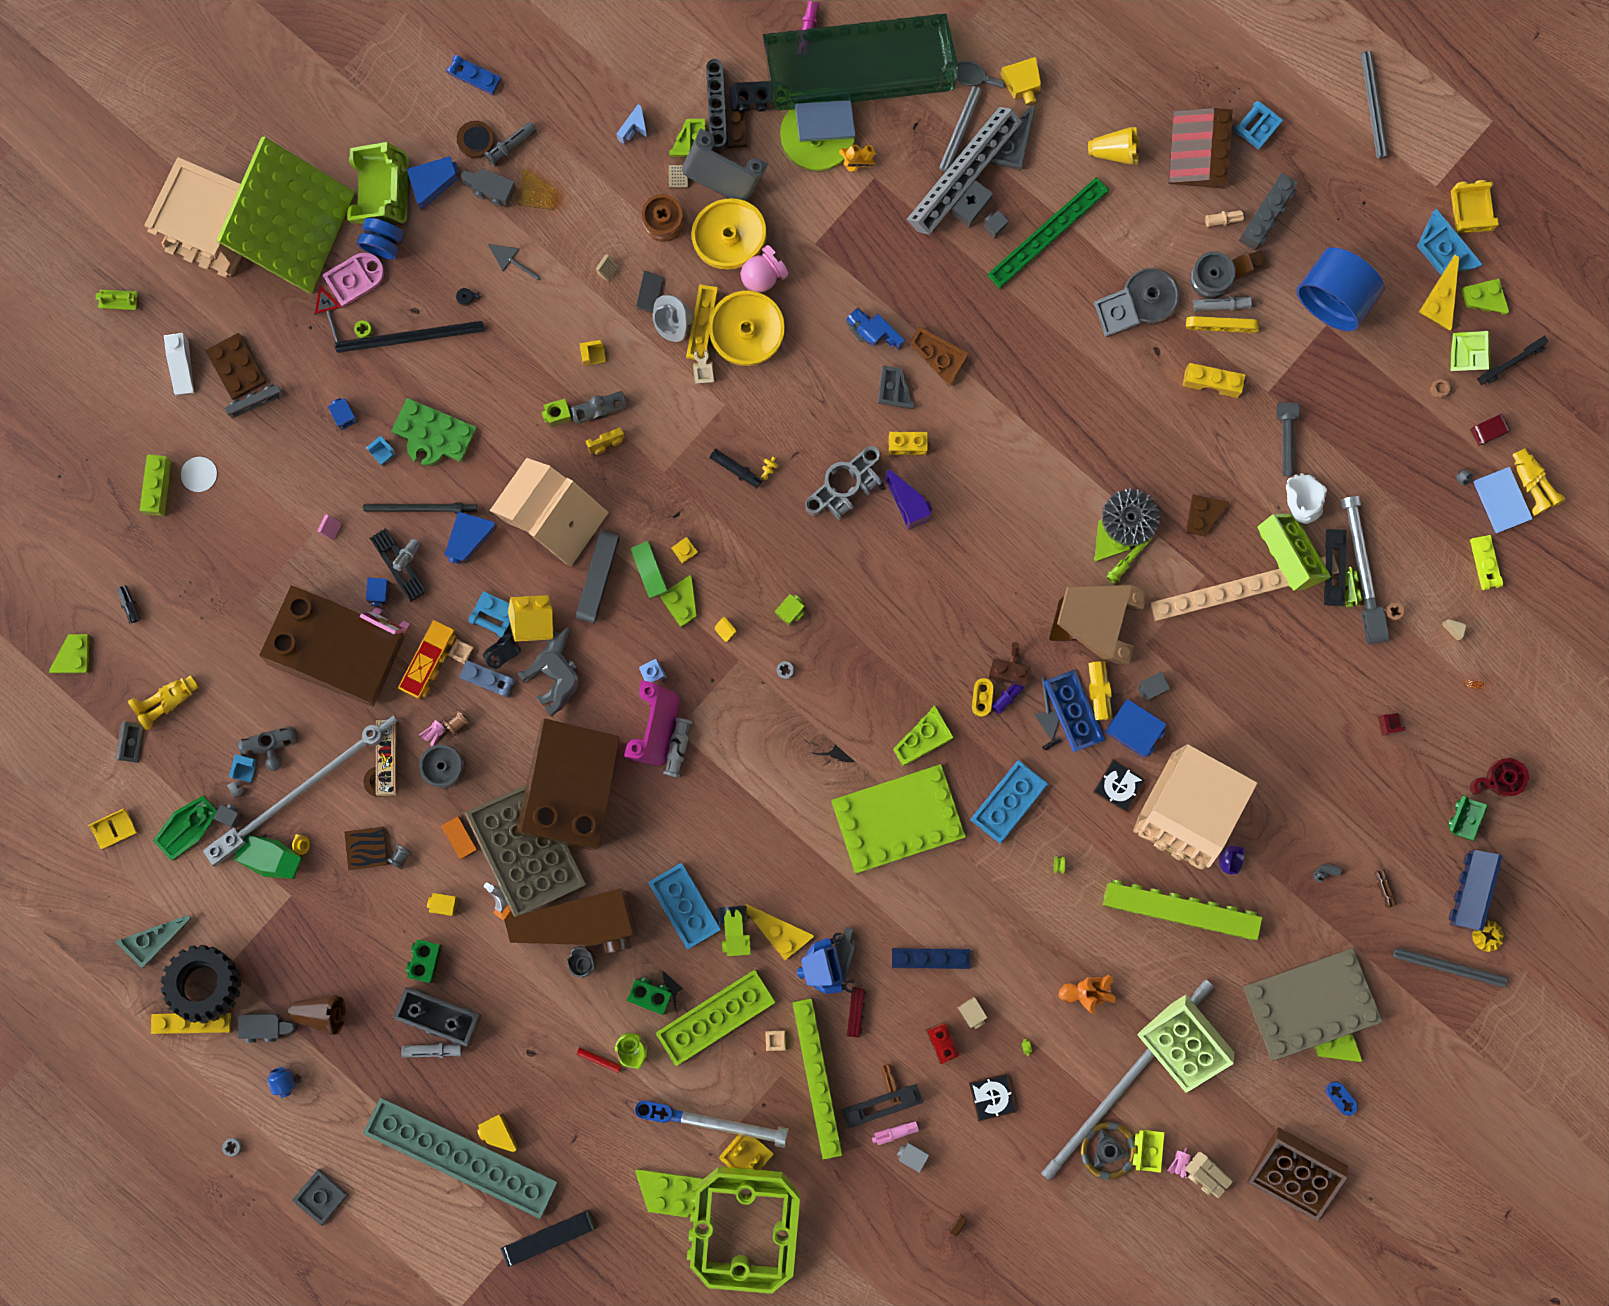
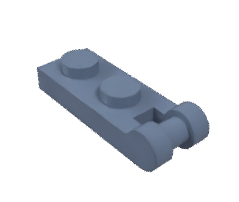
(486, 678)

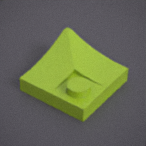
(1470, 351)

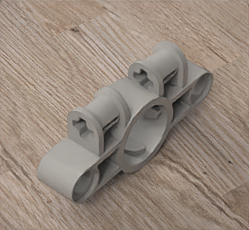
(859, 468)

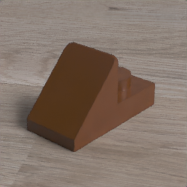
(1249, 264)

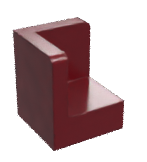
(1390, 724)

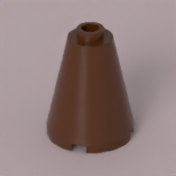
(319, 1013)

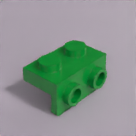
(1467, 818)

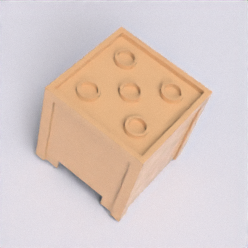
(192, 215)

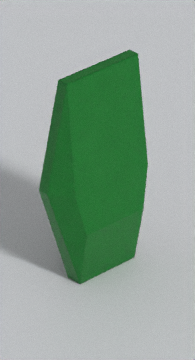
(185, 827)
(268, 857)

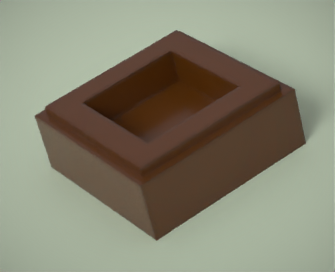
(958, 1225)

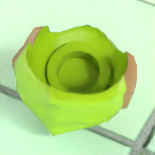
(631, 1050)

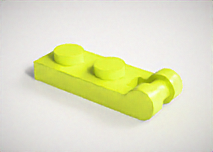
(1486, 562)

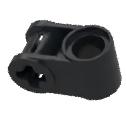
(502, 650)

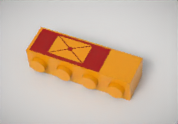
(427, 660)

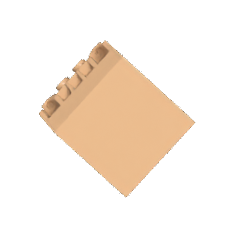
(1194, 807)

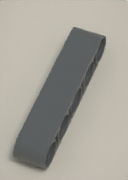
(716, 96)
(597, 576)

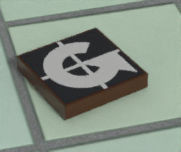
(1119, 785)
(992, 1097)

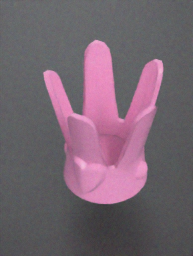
(435, 729)
(1179, 1163)

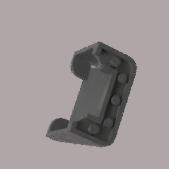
(719, 172)

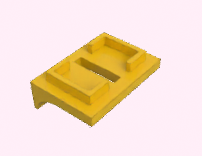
(104, 832)

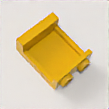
(1473, 207)

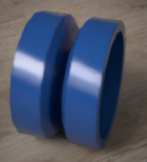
(380, 238)

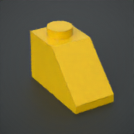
(497, 1133)

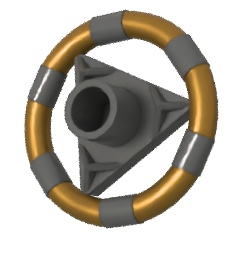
(1108, 1150)

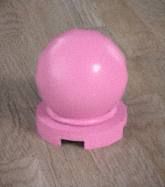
(762, 271)

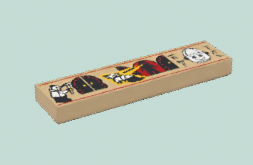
(386, 762)

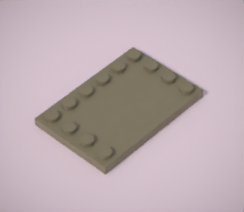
(525, 867)
(1312, 1004)

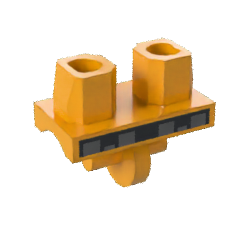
(857, 157)

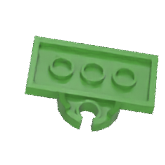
(433, 433)

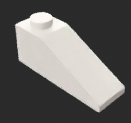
(179, 363)

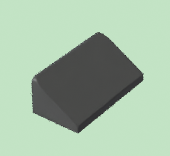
(649, 291)
(129, 742)

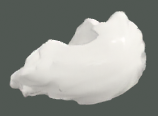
(1305, 498)

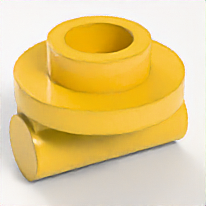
(300, 844)

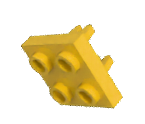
(746, 1153)

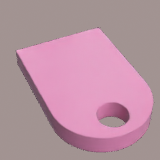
(353, 279)

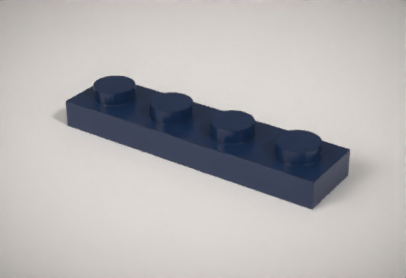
(931, 958)

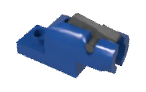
(872, 330)

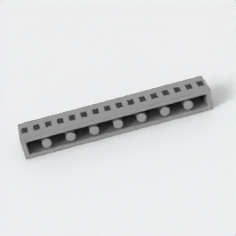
(964, 170)

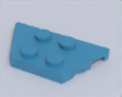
(1441, 243)

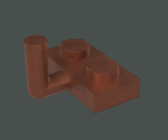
(1010, 671)

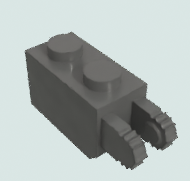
(489, 186)
(263, 1026)

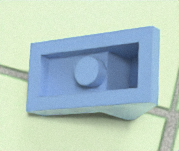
(634, 122)

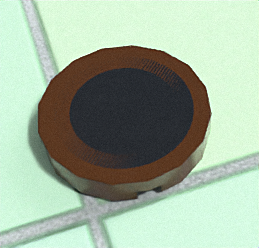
(475, 139)

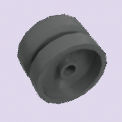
(1223, 275)
(440, 755)

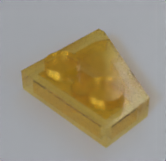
(536, 192)

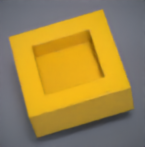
(684, 550)

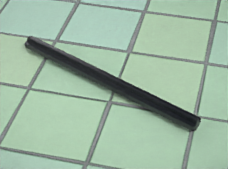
(409, 336)

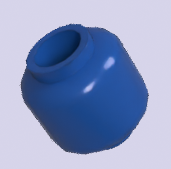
(281, 1082)

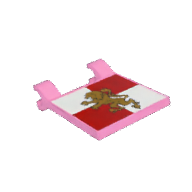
(384, 623)

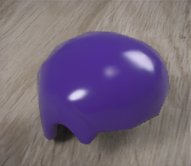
(1231, 859)

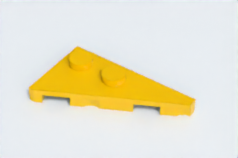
(1441, 300)
(783, 936)

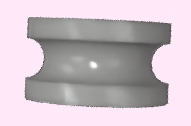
(779, 672)
(236, 1150)

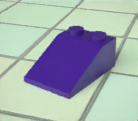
(909, 501)

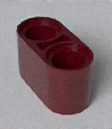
(1490, 429)

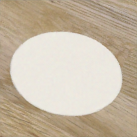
(198, 474)

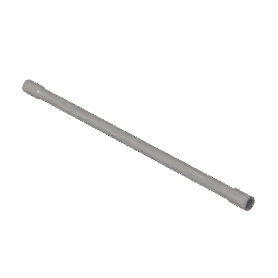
(1055, 1164)

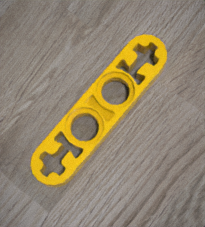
(1222, 324)

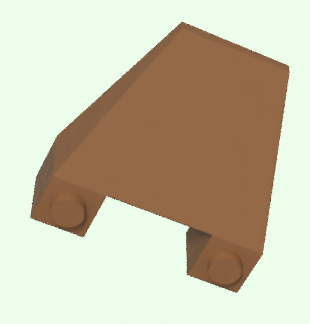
(1096, 617)

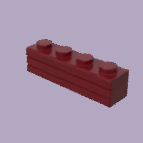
(855, 1012)

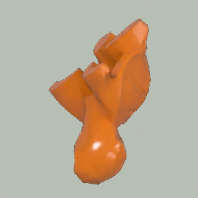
(1089, 992)

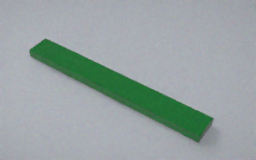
(1047, 233)

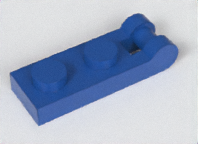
(474, 75)

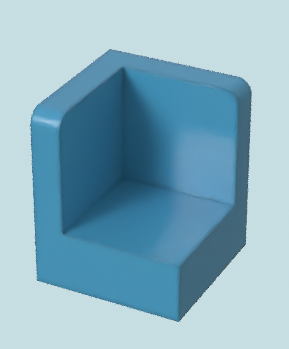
(381, 450)
(243, 768)

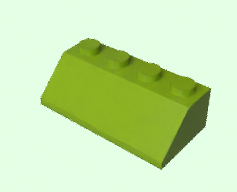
(1293, 551)

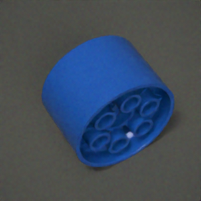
(1340, 289)

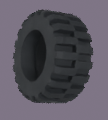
(183, 966)

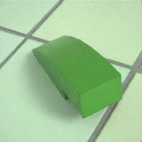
(649, 570)

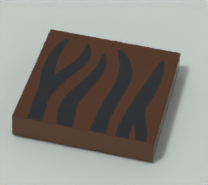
(366, 848)

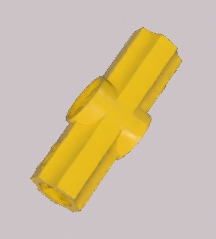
(1100, 690)

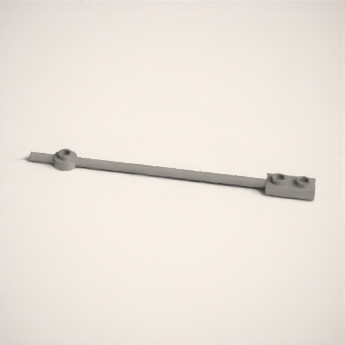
(233, 839)

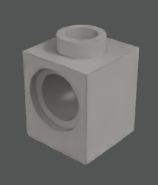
(912, 1156)

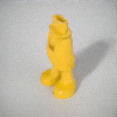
(1532, 474)
(169, 696)

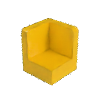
(592, 352)

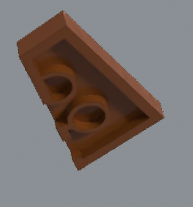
(939, 354)

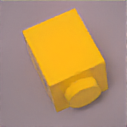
(442, 904)

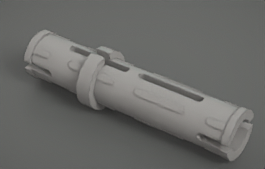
(1222, 304)
(440, 1050)

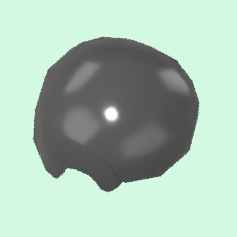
(581, 962)

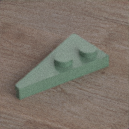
(147, 944)

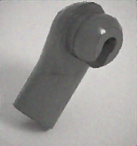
(1324, 870)

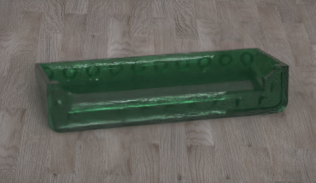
(861, 61)

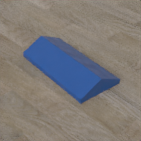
(1074, 710)

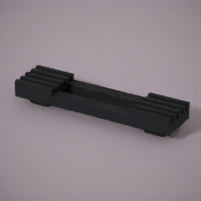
(1491, 375)
(412, 588)
(1335, 594)
(909, 1097)

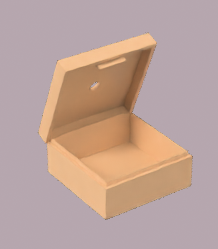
(545, 504)

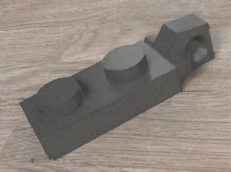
(845, 951)

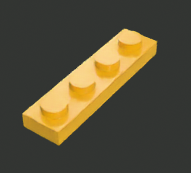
(700, 327)
(175, 1024)

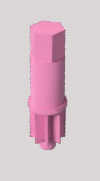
(894, 1133)

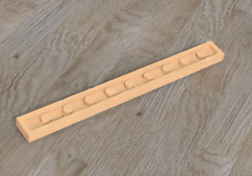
(1223, 593)

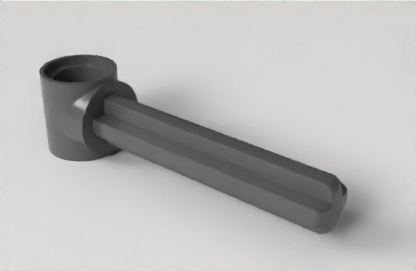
(1287, 413)

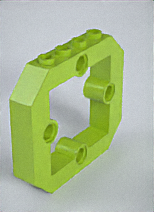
(725, 1275)

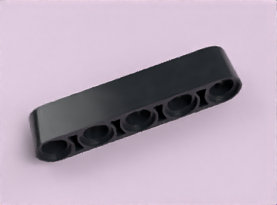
(548, 1238)

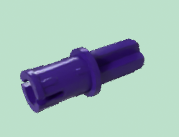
(1007, 698)

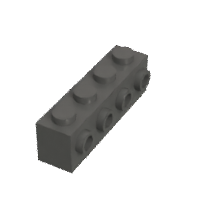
(1265, 216)

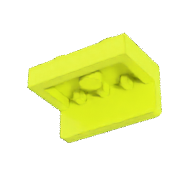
(1150, 1150)

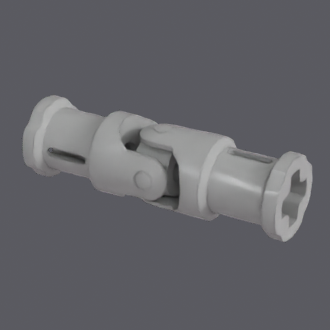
(677, 751)

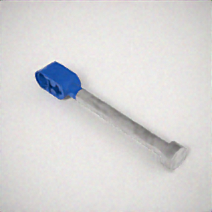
(778, 1136)

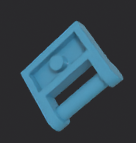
(1262, 129)
(493, 607)

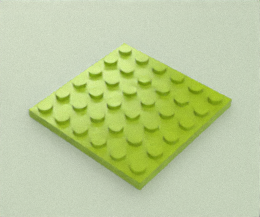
(285, 215)

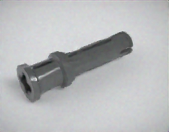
(503, 148)

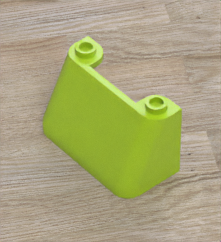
(380, 183)

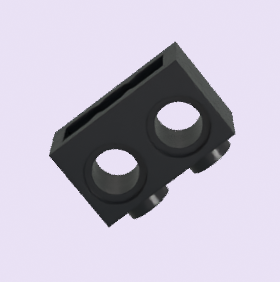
(749, 91)

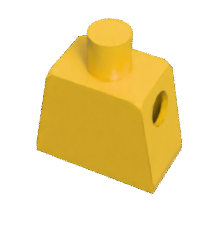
(1022, 79)

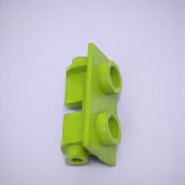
(117, 299)
(1352, 595)

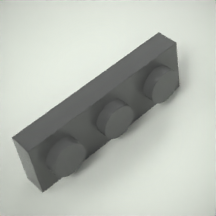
(254, 400)

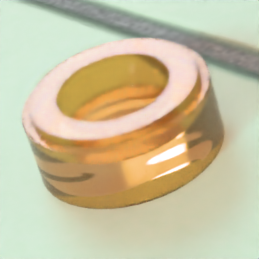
(1473, 684)

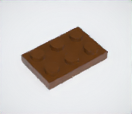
(235, 366)

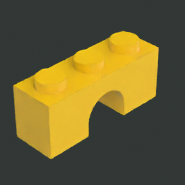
(1225, 381)

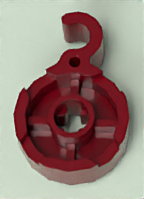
(1496, 782)

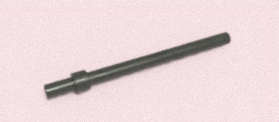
(456, 507)

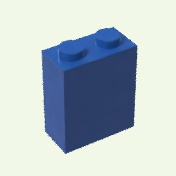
(1136, 729)

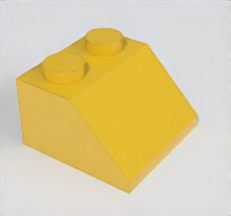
(531, 618)

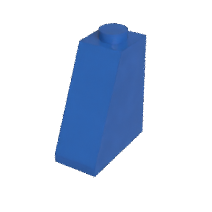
(432, 179)
(467, 537)

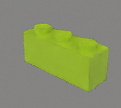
(155, 485)

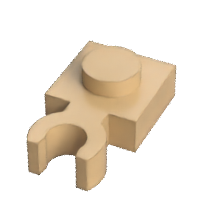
(703, 370)

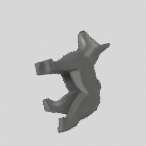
(554, 665)

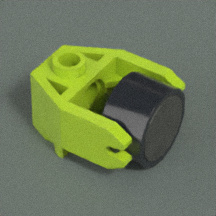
(733, 919)

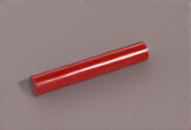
(598, 1060)

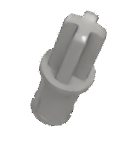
(406, 555)

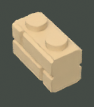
(1208, 1174)

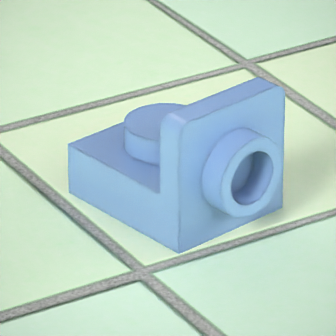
(653, 671)

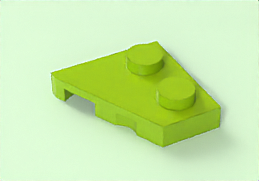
(687, 137)

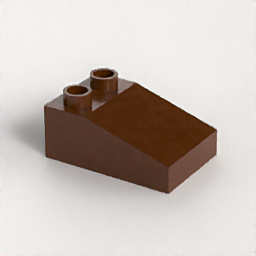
(330, 646)
(568, 785)
(586, 921)

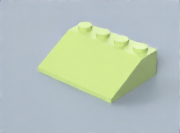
(1187, 1044)

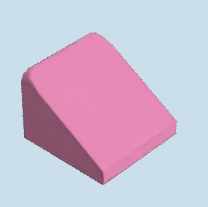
(329, 527)

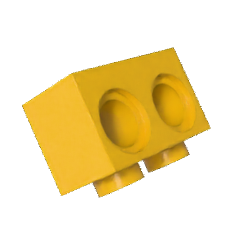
(907, 443)

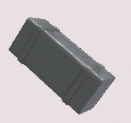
(437, 1016)

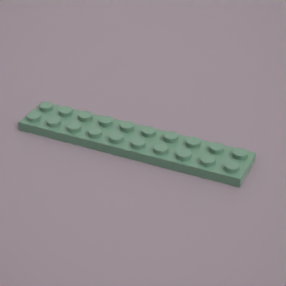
(460, 1157)

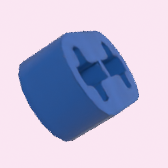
(1344, 1096)

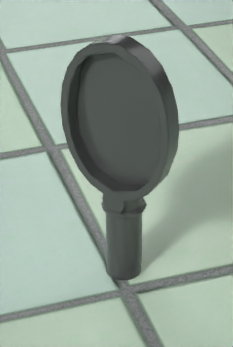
(973, 74)

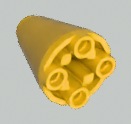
(1117, 146)

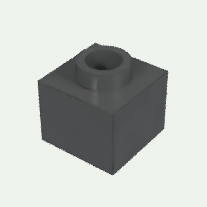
(995, 224)
(228, 815)

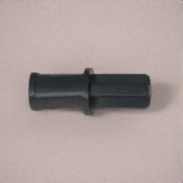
(128, 604)

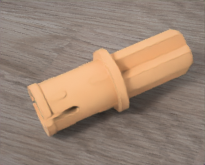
(1224, 218)

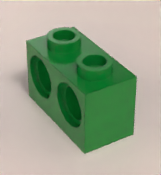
(429, 962)
(648, 1000)

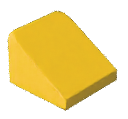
(725, 629)

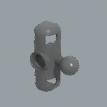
(598, 407)
(256, 745)

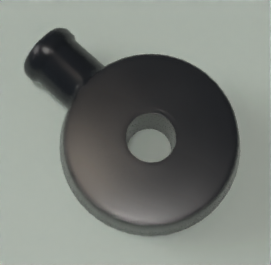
(469, 296)

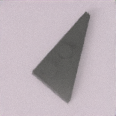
(1013, 150)

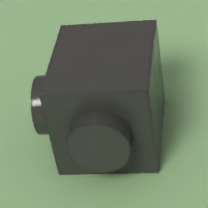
(1153, 686)

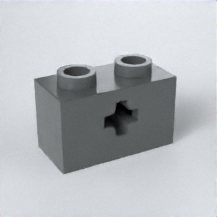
(968, 213)

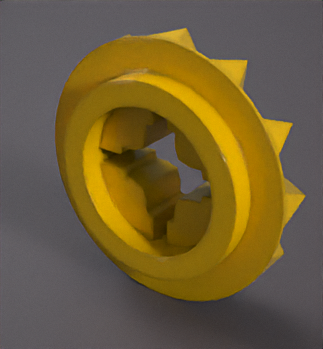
(1479, 938)

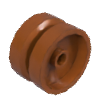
(662, 218)

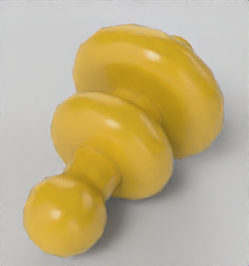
(768, 469)

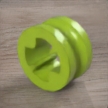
(358, 326)
(1059, 864)

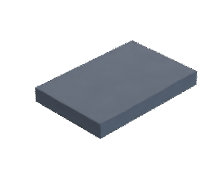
(825, 121)

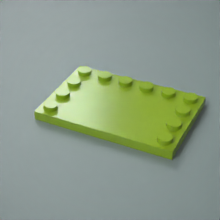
(898, 818)

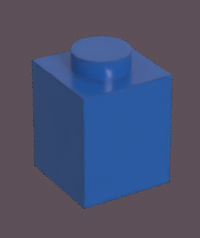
(342, 413)
(377, 591)

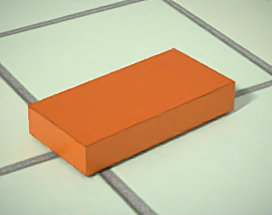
(459, 837)

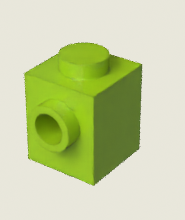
(791, 609)

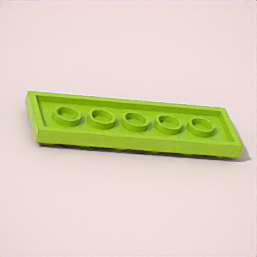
(715, 1017)

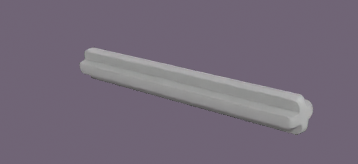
(960, 128)

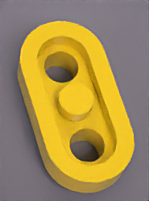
(982, 697)

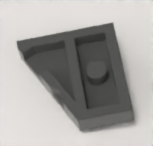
(893, 389)

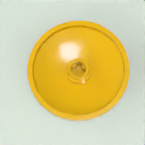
(728, 233)
(746, 328)

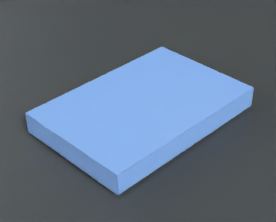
(1502, 500)

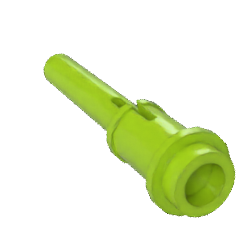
(1123, 565)

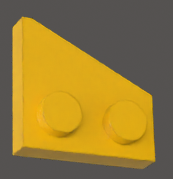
(609, 438)

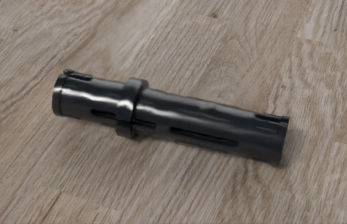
(742, 472)

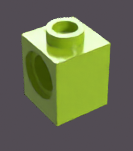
(562, 418)

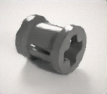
(400, 856)

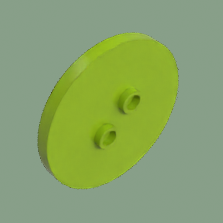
(810, 154)

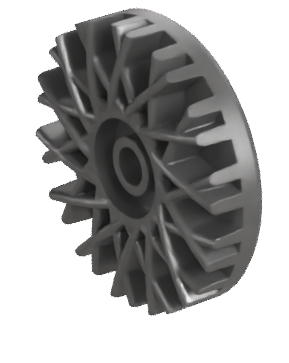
(1163, 289)
(1137, 506)

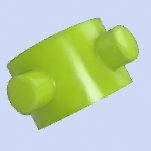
(1026, 1047)

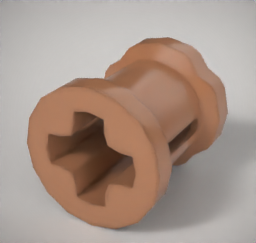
(1399, 611)
(456, 722)

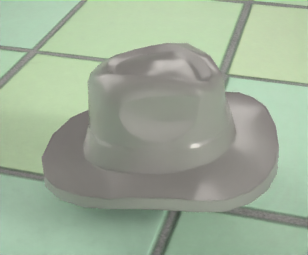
(671, 317)

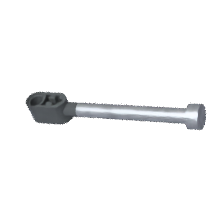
(1373, 616)

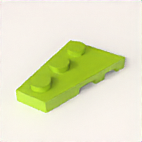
(925, 737)

